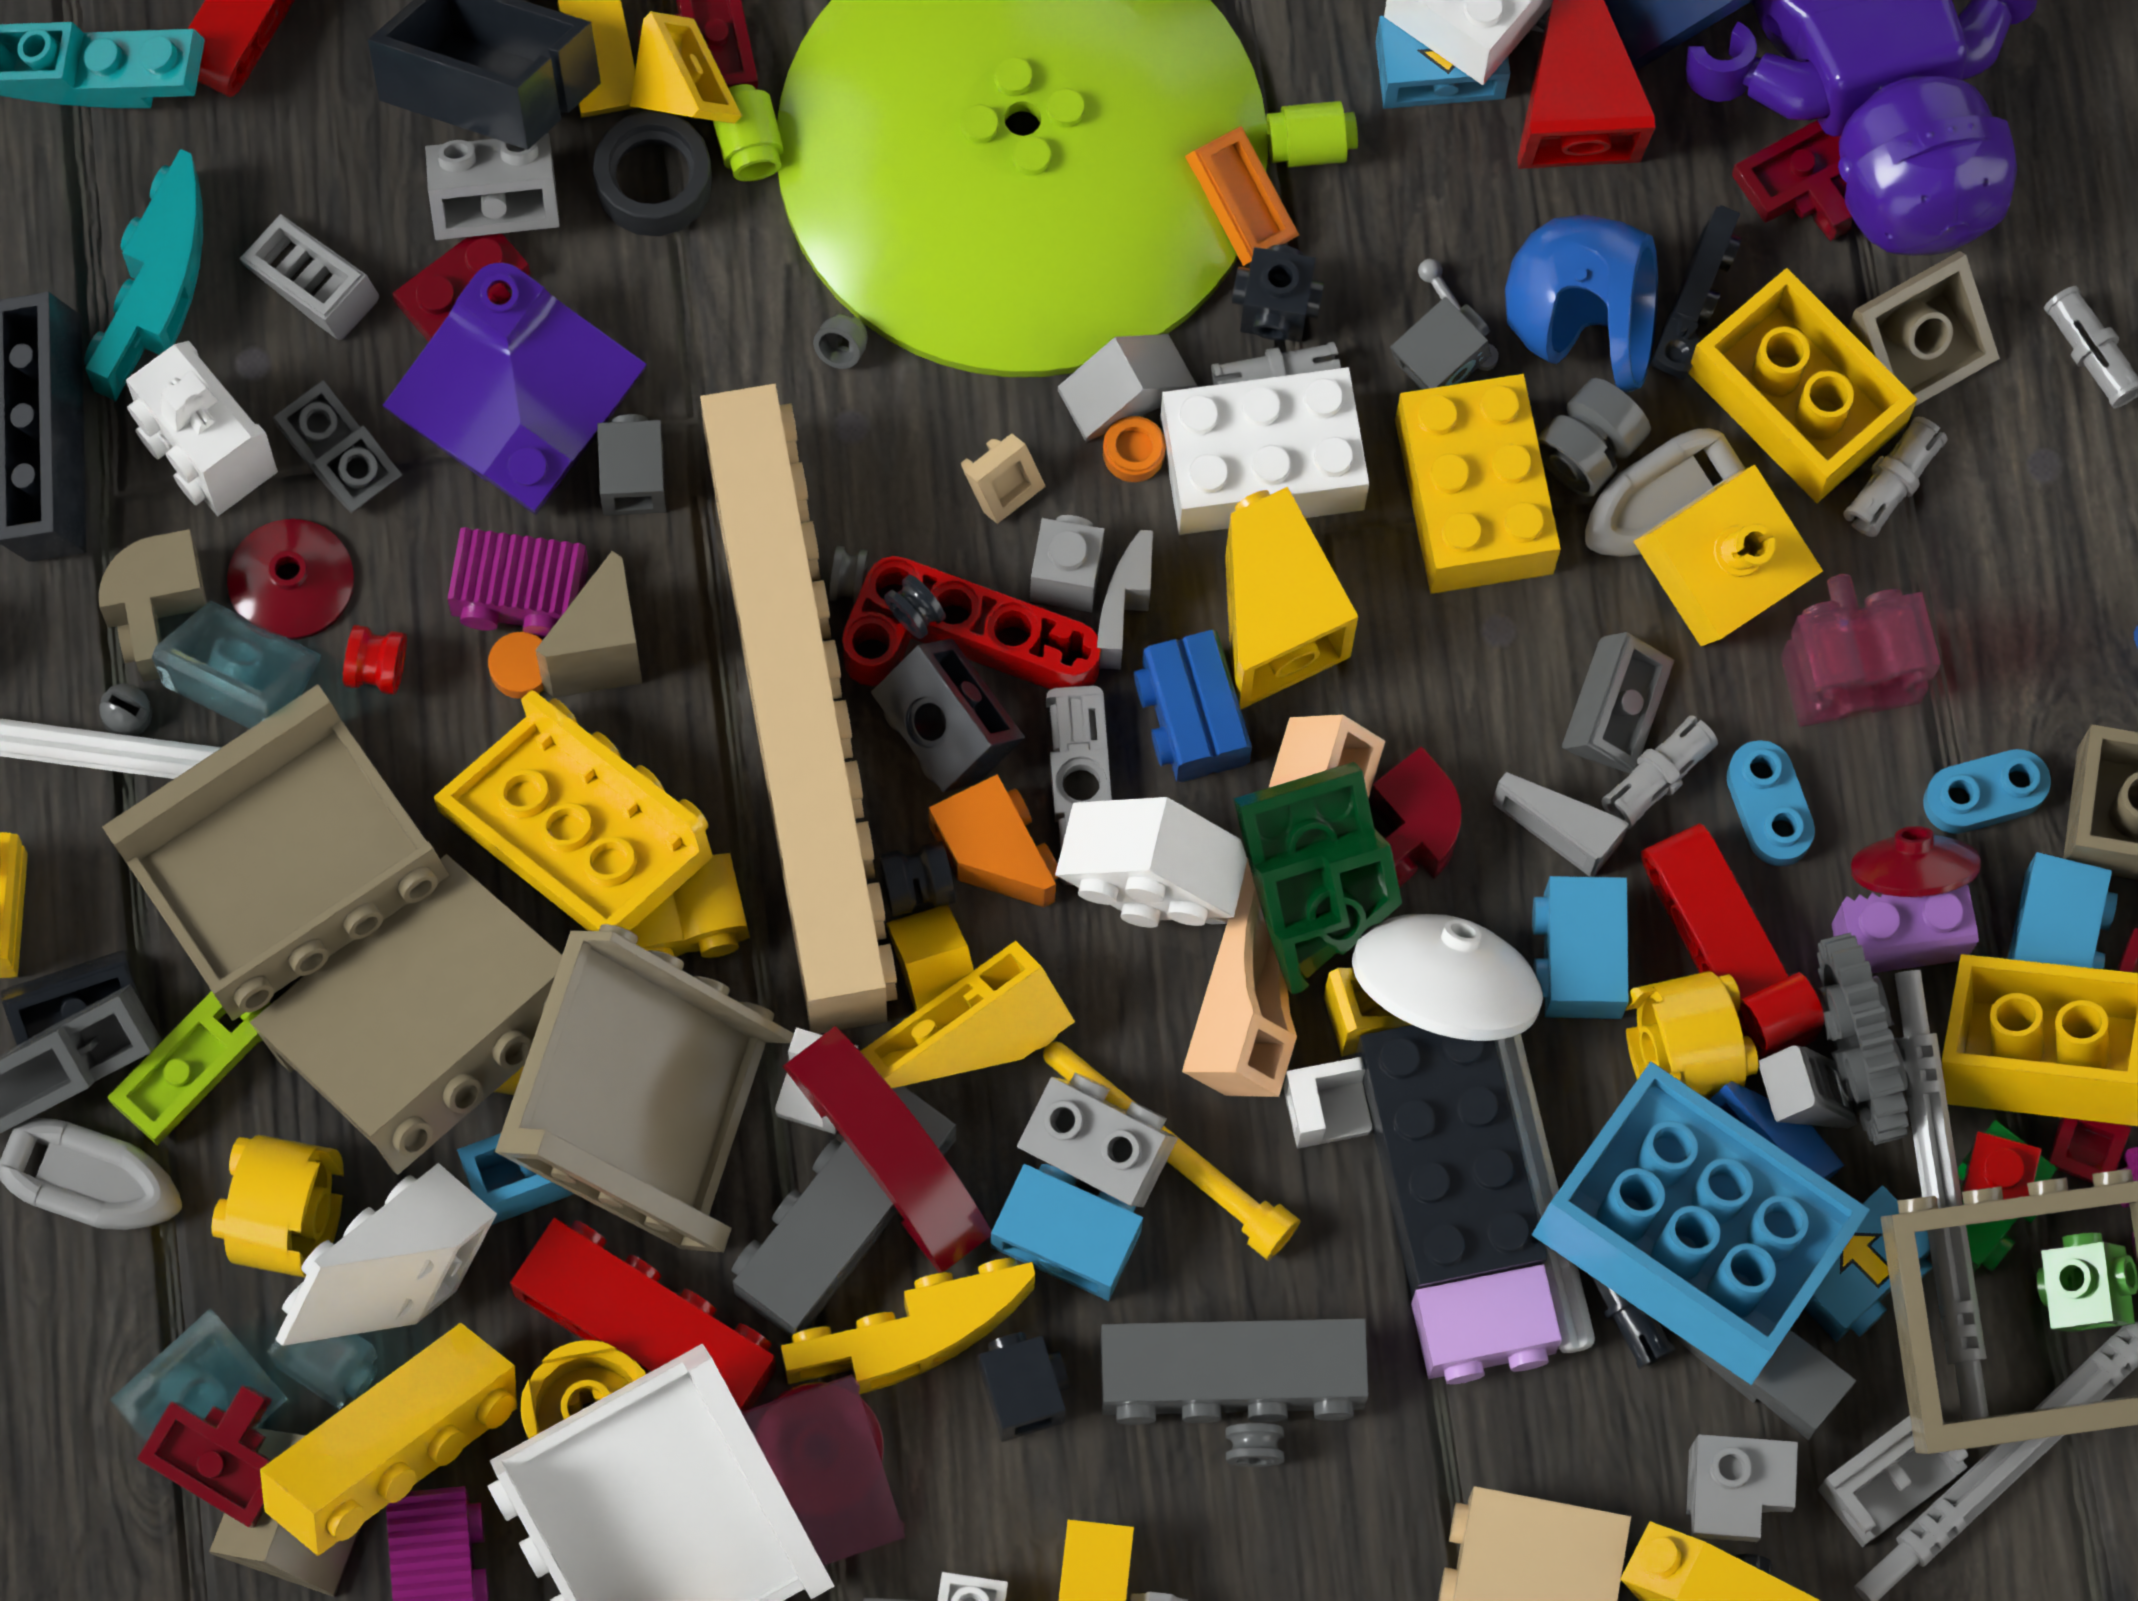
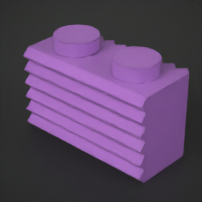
(1910, 929)

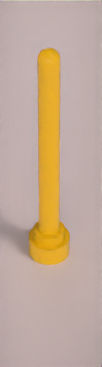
(1264, 1224)

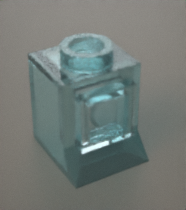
(329, 1366)

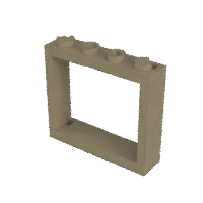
(1912, 1324)

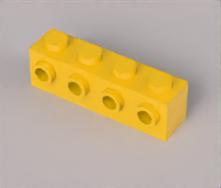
(389, 1439)

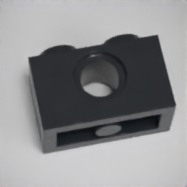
(977, 726)

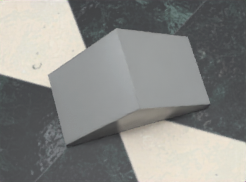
(1123, 382)

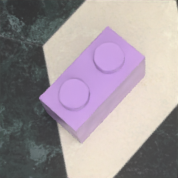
(1486, 1324)

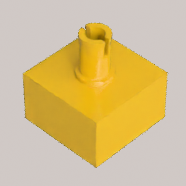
(1728, 556)

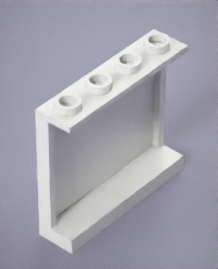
(658, 1498)

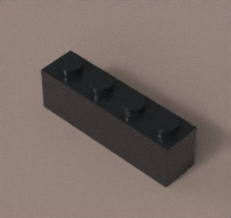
(41, 428)

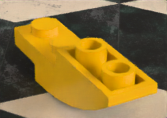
(940, 1324)

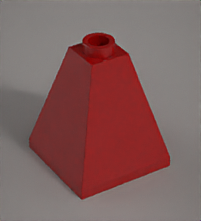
(1584, 94)

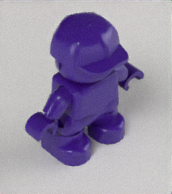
(1887, 77)

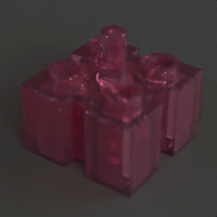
(1859, 657)

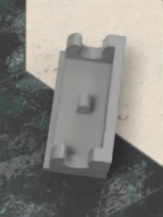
(1887, 1482)

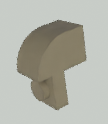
(146, 583)

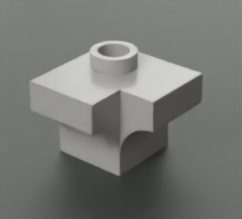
(1737, 1482)

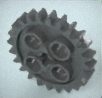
(1866, 1052)

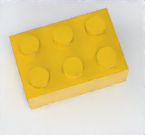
(1801, 385)
(1477, 483)
(2043, 1040)

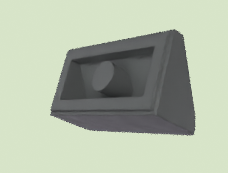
(1618, 702)

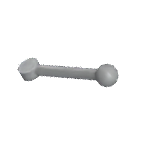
(1431, 271)

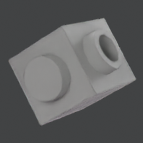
(1067, 563)

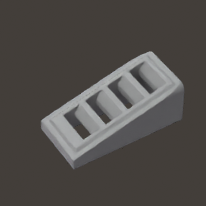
(340, 300)
(1566, 825)
(1805, 1089)

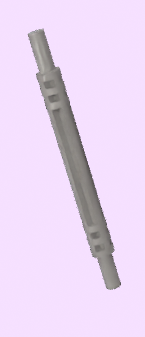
(1940, 1177)
(1998, 1468)

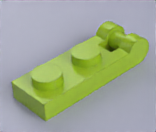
(184, 1069)

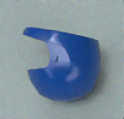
(1581, 276)

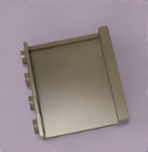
(276, 853)
(417, 1016)
(637, 1086)

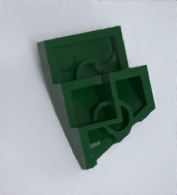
(1317, 867)

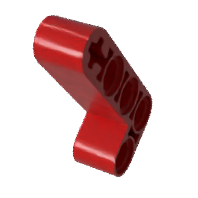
(235, 39)
(976, 636)
(1728, 939)

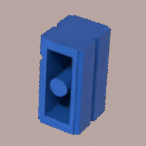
(1194, 706)

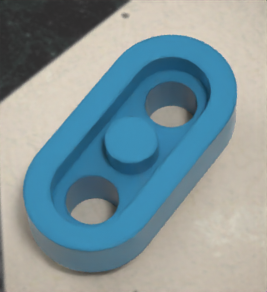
(1989, 790)
(1770, 800)

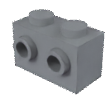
(490, 187)
(1098, 1140)

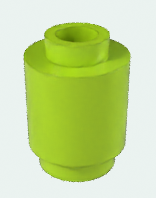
(1311, 134)
(754, 141)

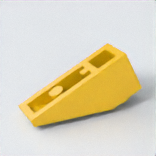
(977, 1023)
(1688, 1569)

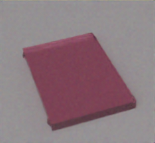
(829, 1468)

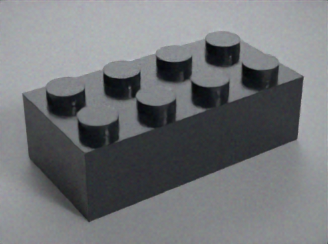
(1449, 1156)

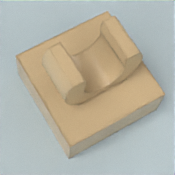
(1003, 477)

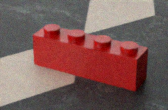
(626, 1307)

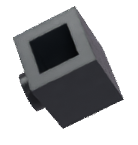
(1023, 1384)

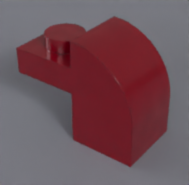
(1421, 811)

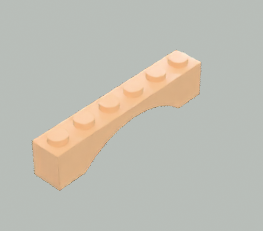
(1245, 1017)

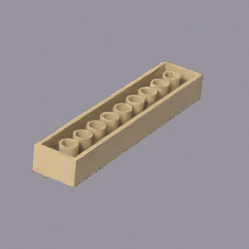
(798, 724)

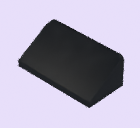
(56, 996)

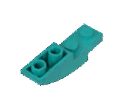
(97, 68)
(165, 261)

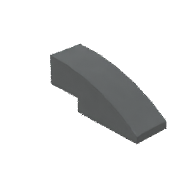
(73, 1055)
(1794, 1383)

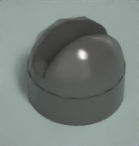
(829, 338)
(119, 720)

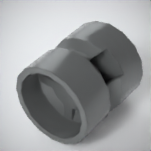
(1599, 428)

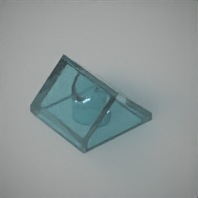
(233, 665)
(197, 1371)

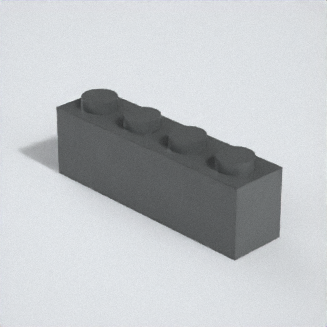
(824, 1231)
(1233, 1368)

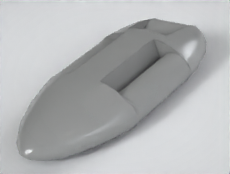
(1656, 490)
(88, 1176)

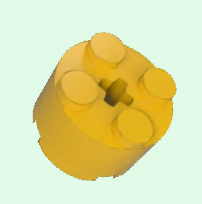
(1692, 1032)
(278, 1203)
(572, 1377)

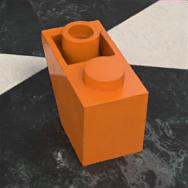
(991, 845)

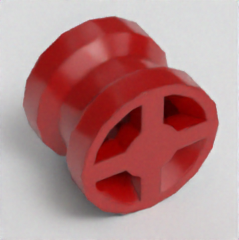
(374, 659)

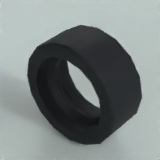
(656, 129)

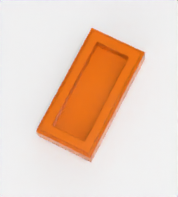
(1241, 194)

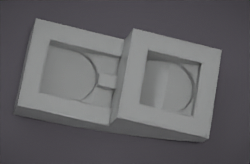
(1126, 591)

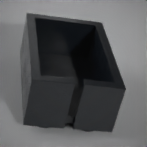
(486, 65)

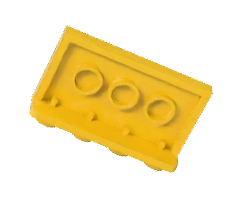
(577, 819)

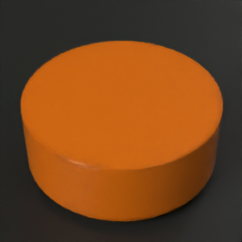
(1134, 449)
(515, 664)

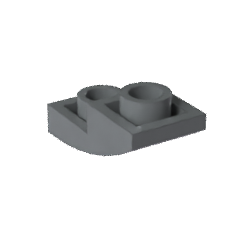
(336, 447)

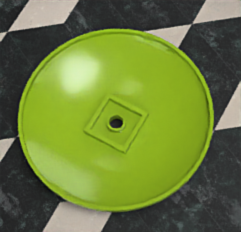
(998, 241)

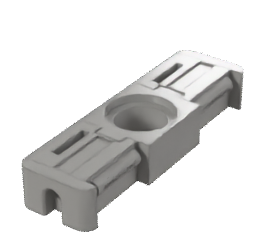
(1078, 744)

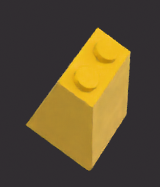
(1282, 599)

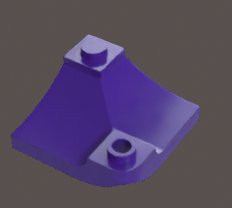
(514, 385)

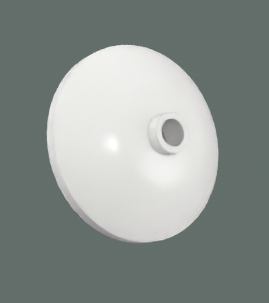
(1448, 977)

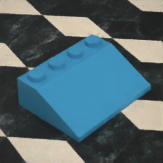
(1700, 1222)

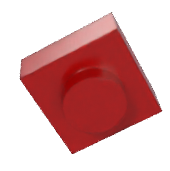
(2000, 1163)

